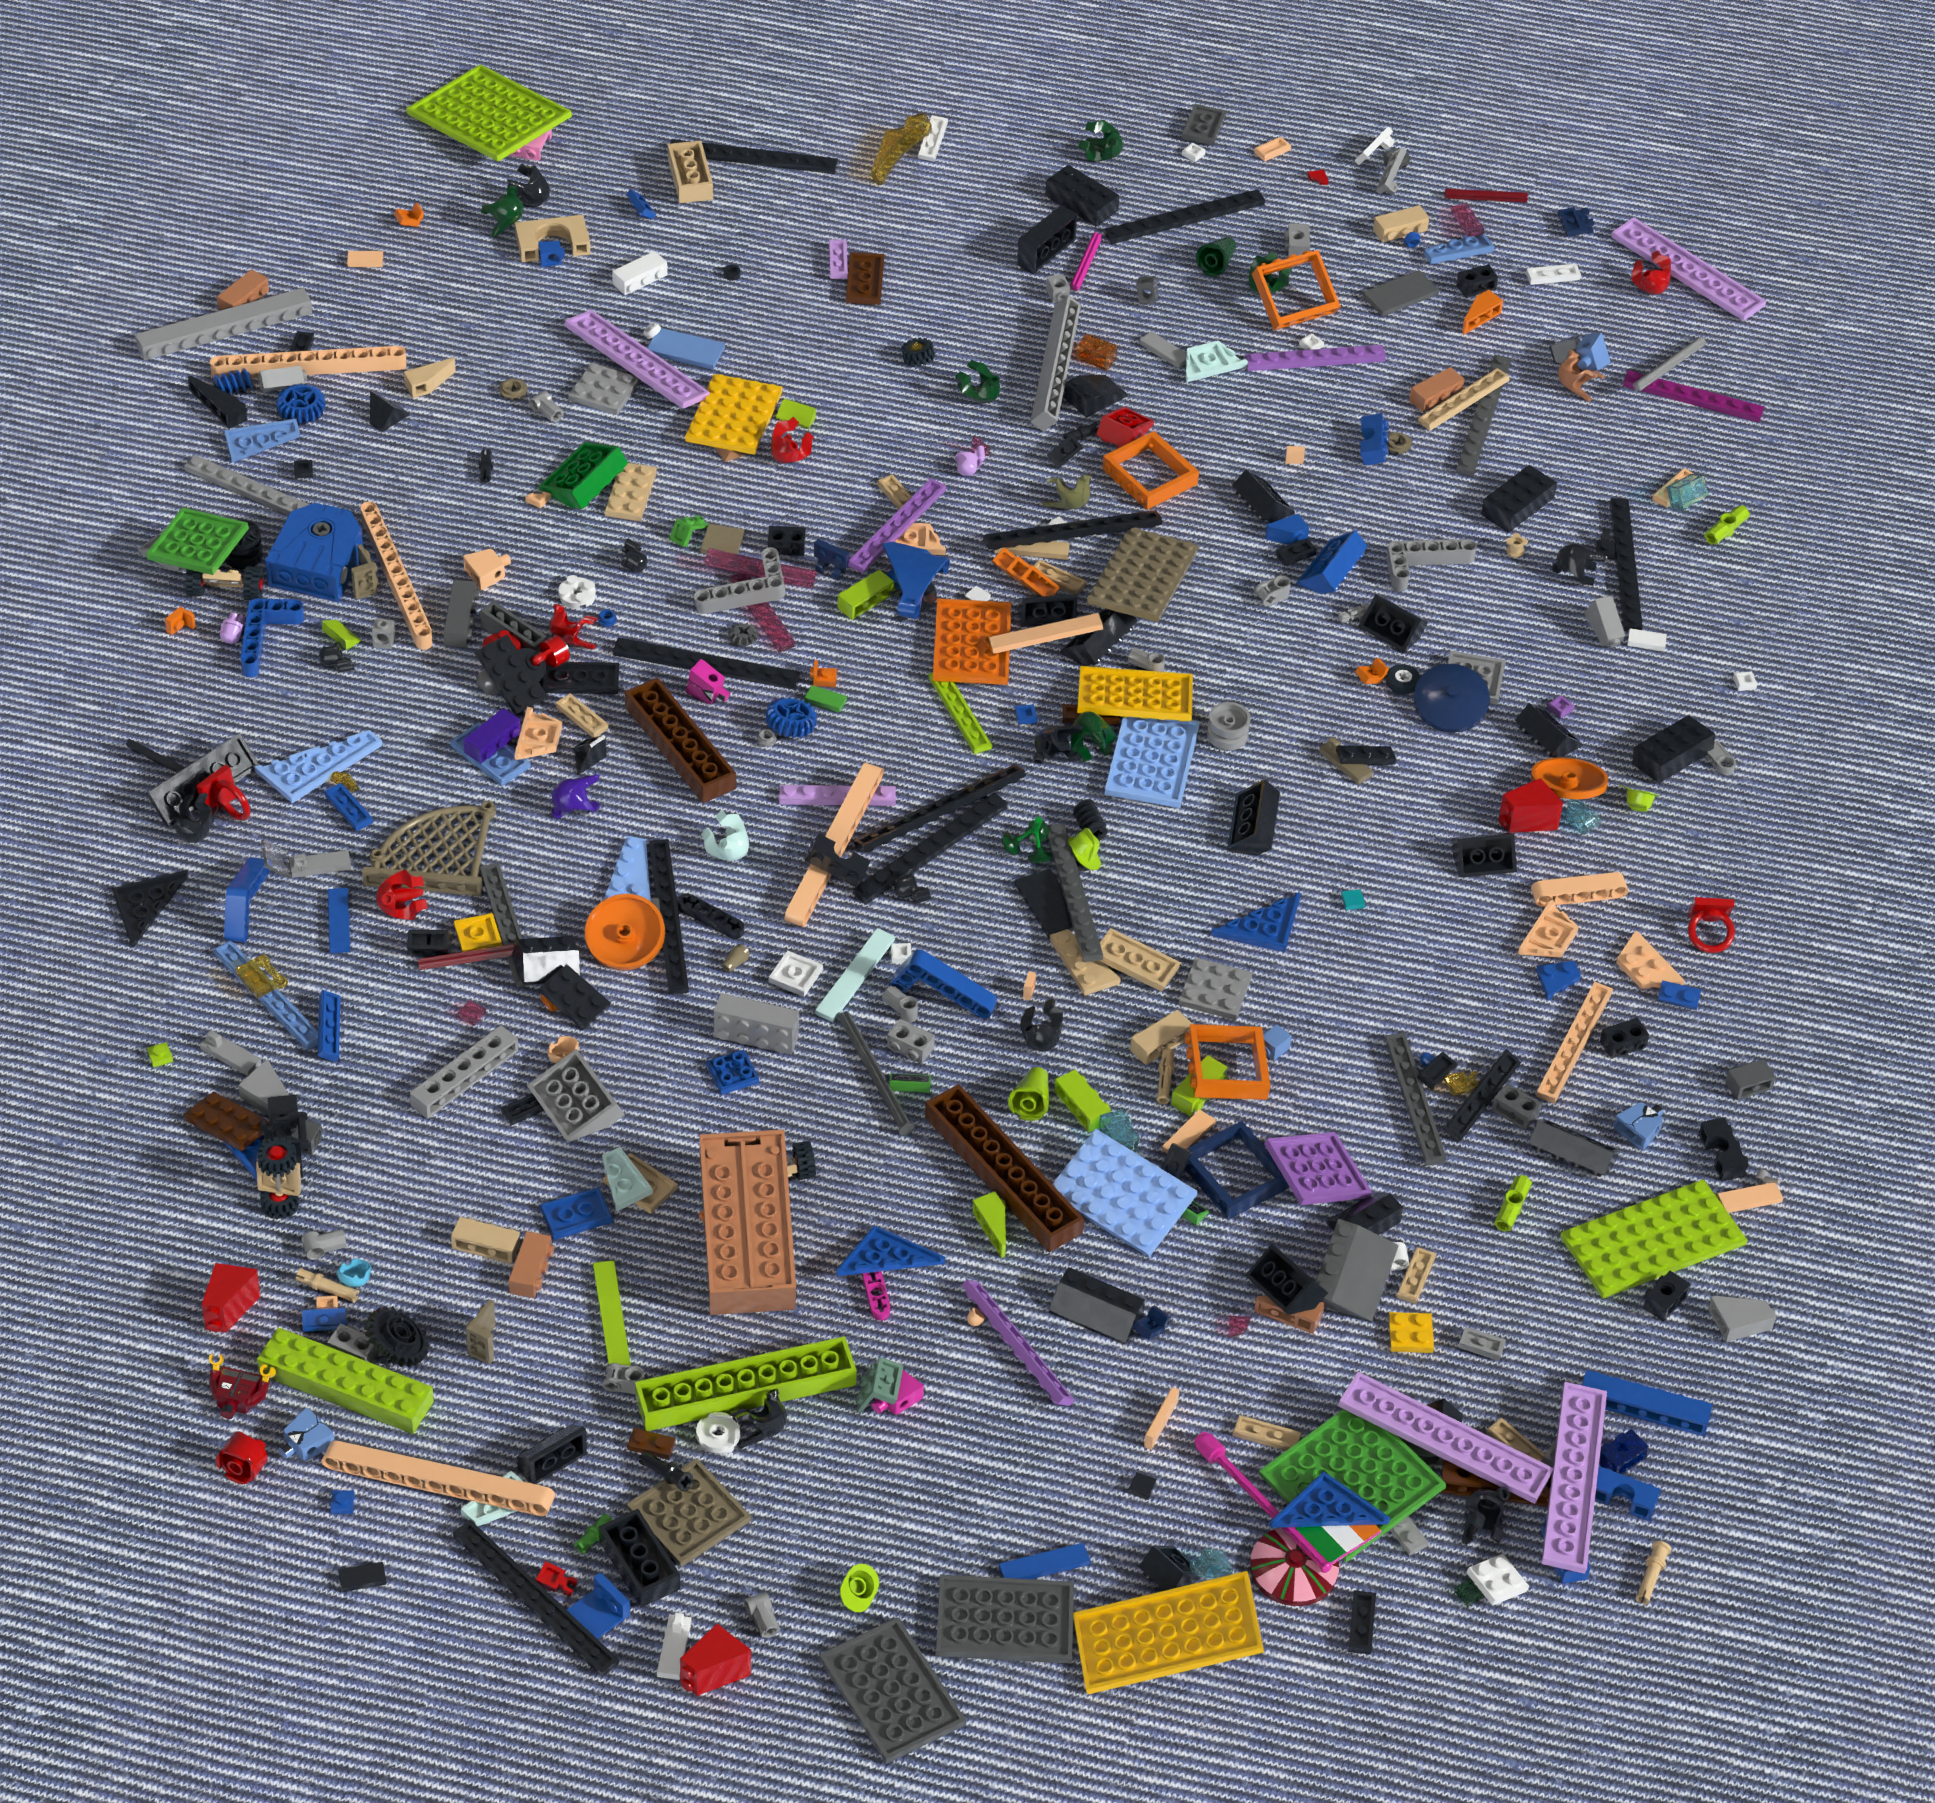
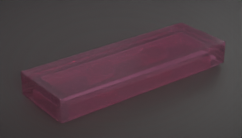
(1467, 220)

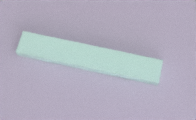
(854, 975)

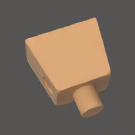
(486, 567)

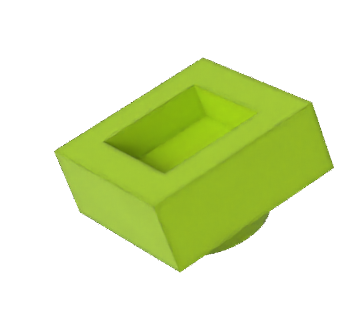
(159, 1054)

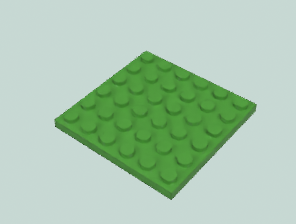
(1363, 1460)

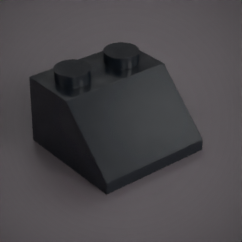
(1167, 1568)

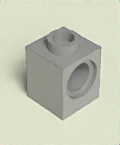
(1057, 287)
(383, 633)

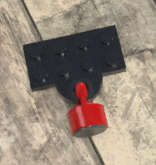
(520, 671)

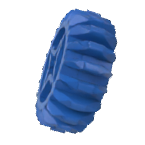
(301, 403)
(791, 717)

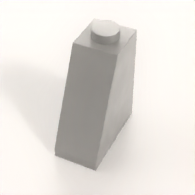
(280, 378)
(1605, 621)
(261, 1085)
(1741, 1316)

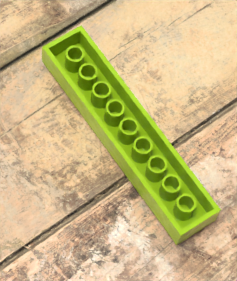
(744, 1383)

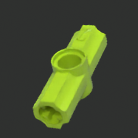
(1727, 525)
(1513, 1203)

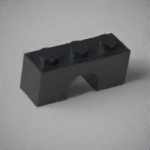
(824, 857)
(1719, 1135)

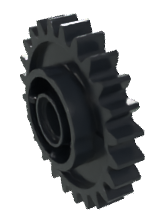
(397, 1336)

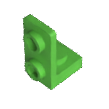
(684, 527)

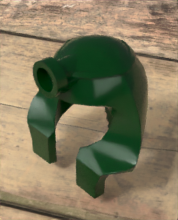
(1108, 147)
(506, 210)
(1273, 284)
(988, 388)
(1097, 729)

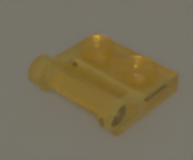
(256, 979)

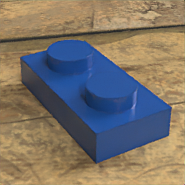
(641, 204)
(1679, 995)
(323, 1318)

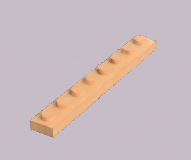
(1574, 1042)

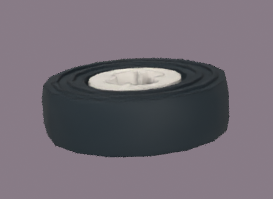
(1395, 676)

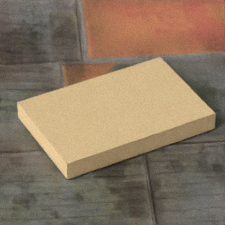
(661, 1185)

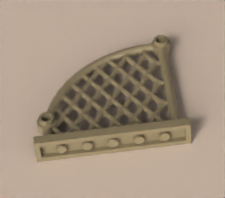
(435, 882)

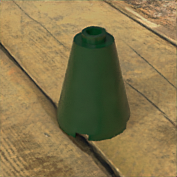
(1215, 256)

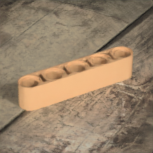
(1579, 889)

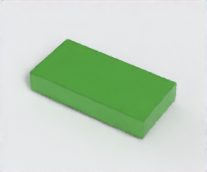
(825, 699)

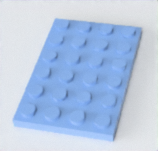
(1152, 760)
(1123, 1192)

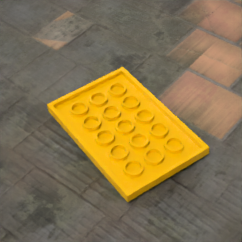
(734, 414)
(1135, 693)

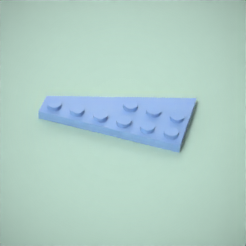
(315, 766)
(631, 870)

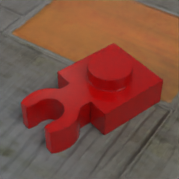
(553, 1577)

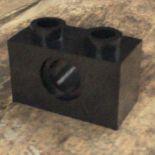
(1666, 1295)

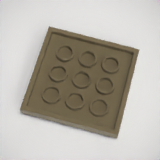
(690, 1519)

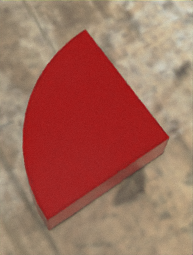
(1319, 176)

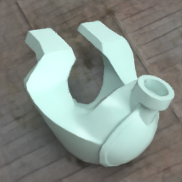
(734, 845)

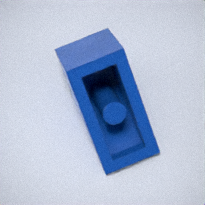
(1287, 530)

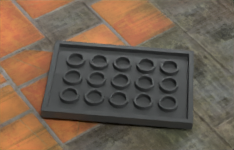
(1005, 1619)
(892, 1690)

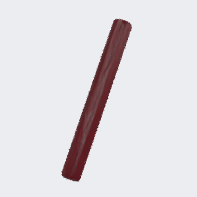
(1485, 195)
(465, 957)

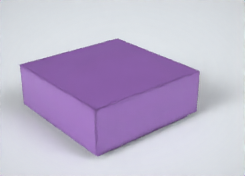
(1560, 706)

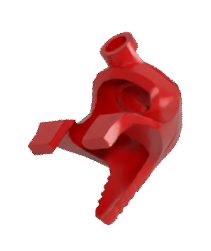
(1653, 281)
(784, 448)
(568, 630)
(392, 896)

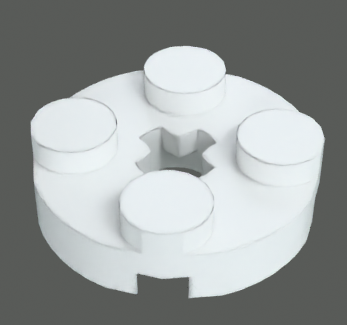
(577, 584)
(718, 1443)

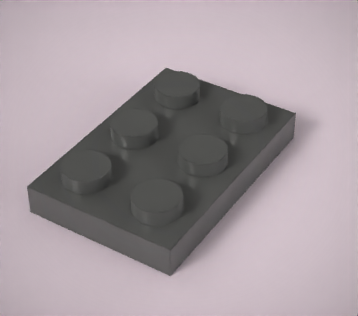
(1204, 124)

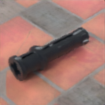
(671, 1473)

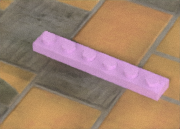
(831, 795)

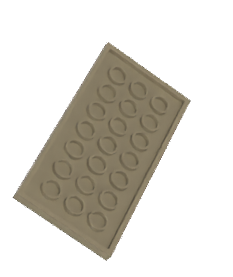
(1143, 574)

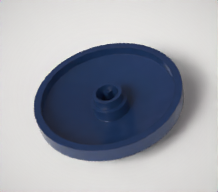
(1451, 698)

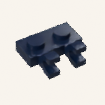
(1575, 221)
(830, 554)

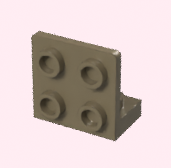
(363, 576)
(479, 1333)

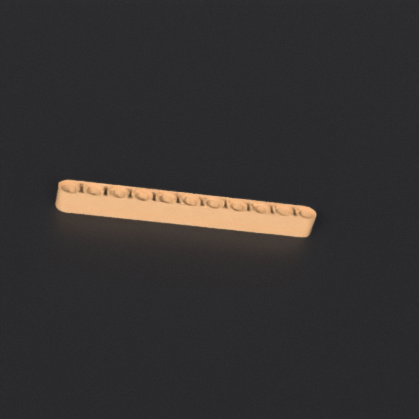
(315, 361)
(396, 575)
(840, 832)
(438, 1478)

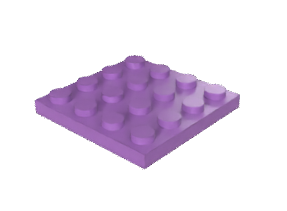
(1317, 1168)

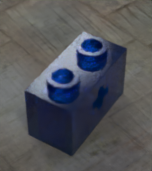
(1623, 1452)

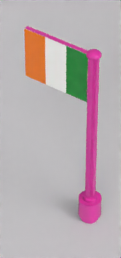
(1321, 1543)

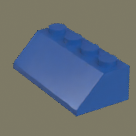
(1333, 563)

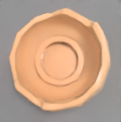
(562, 1048)

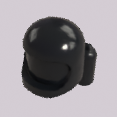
(634, 558)
(333, 656)
(907, 887)

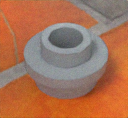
(766, 738)

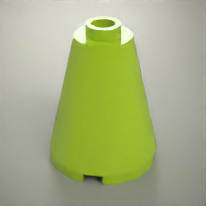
(1031, 1095)

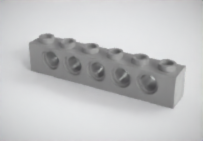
(463, 1071)

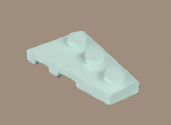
(624, 1179)
(484, 1513)

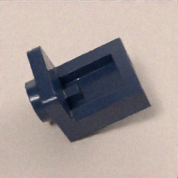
(1152, 1324)

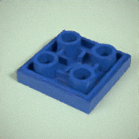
(732, 1072)

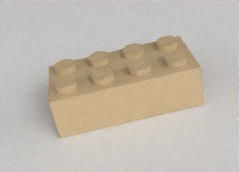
(690, 171)

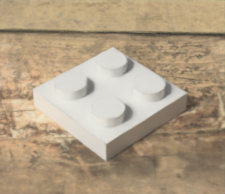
(795, 973)
(1497, 1579)

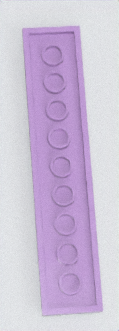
(1690, 269)
(636, 359)
(1446, 1437)
(1574, 1478)

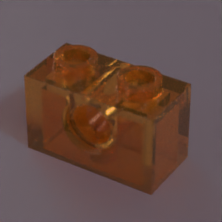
(1096, 352)

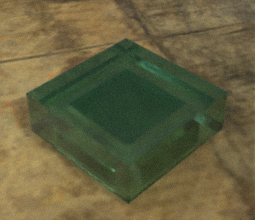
(1469, 1592)

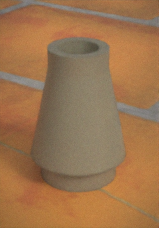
(736, 957)

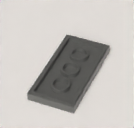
(1400, 293)

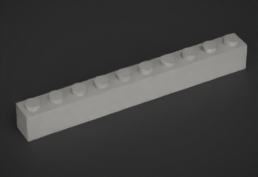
(223, 324)
(1055, 363)

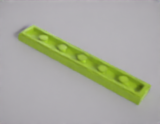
(962, 715)
(611, 1313)

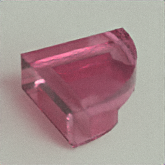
(977, 442)
(1238, 1325)

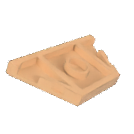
(922, 536)
(538, 735)
(1549, 934)
(1645, 964)

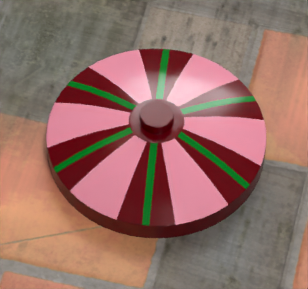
(1287, 1572)

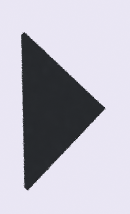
(144, 900)

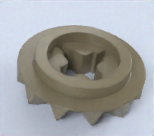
(506, 389)
(1404, 446)

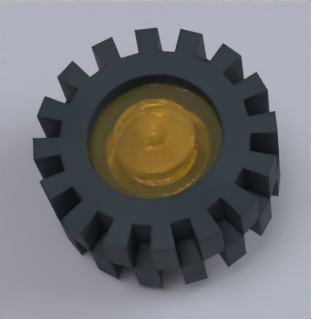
(918, 352)

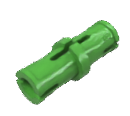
(591, 1535)

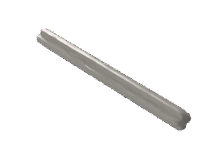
(1669, 363)

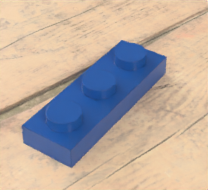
(348, 806)

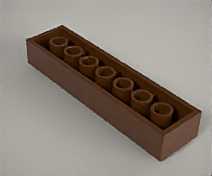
(680, 740)

